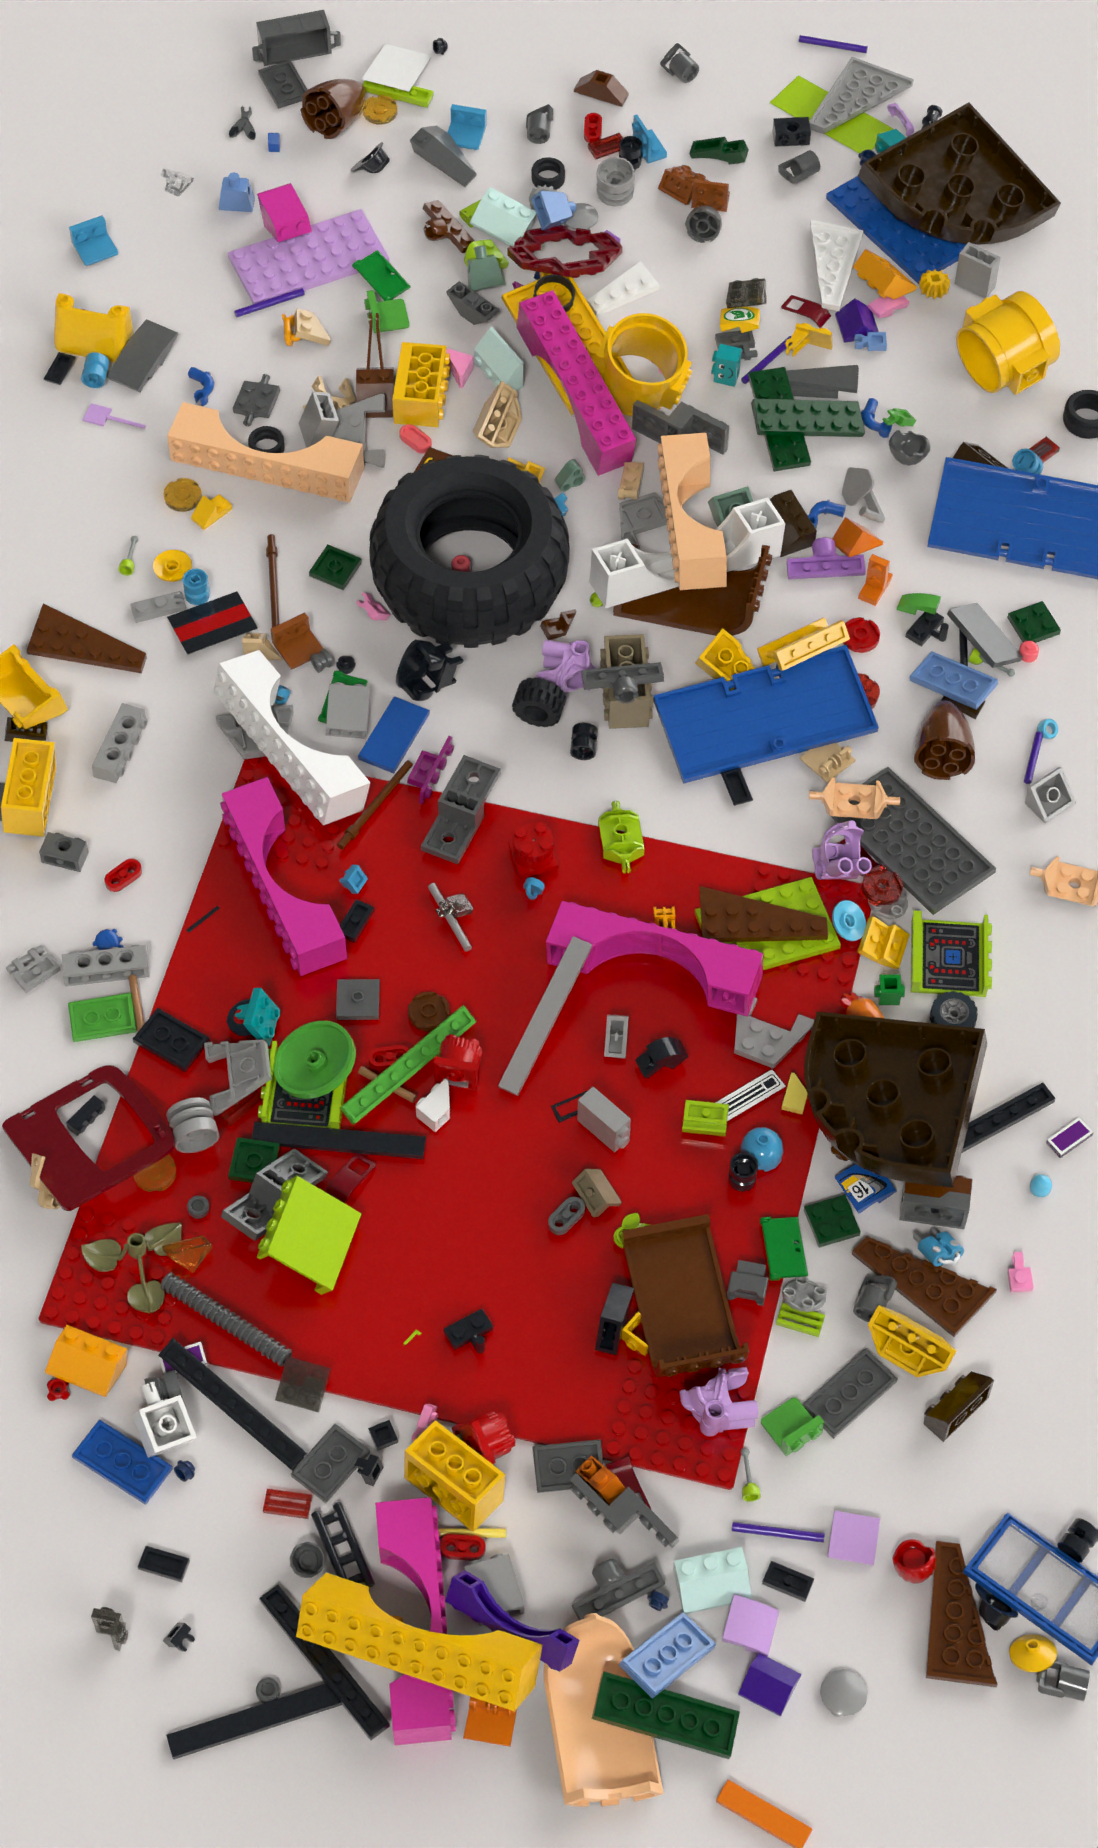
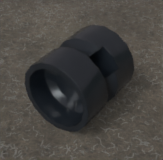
(631, 150)
(583, 741)
(743, 1172)
(1080, 1538)

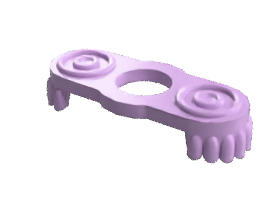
(895, 110)

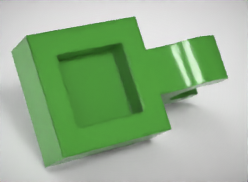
(900, 417)

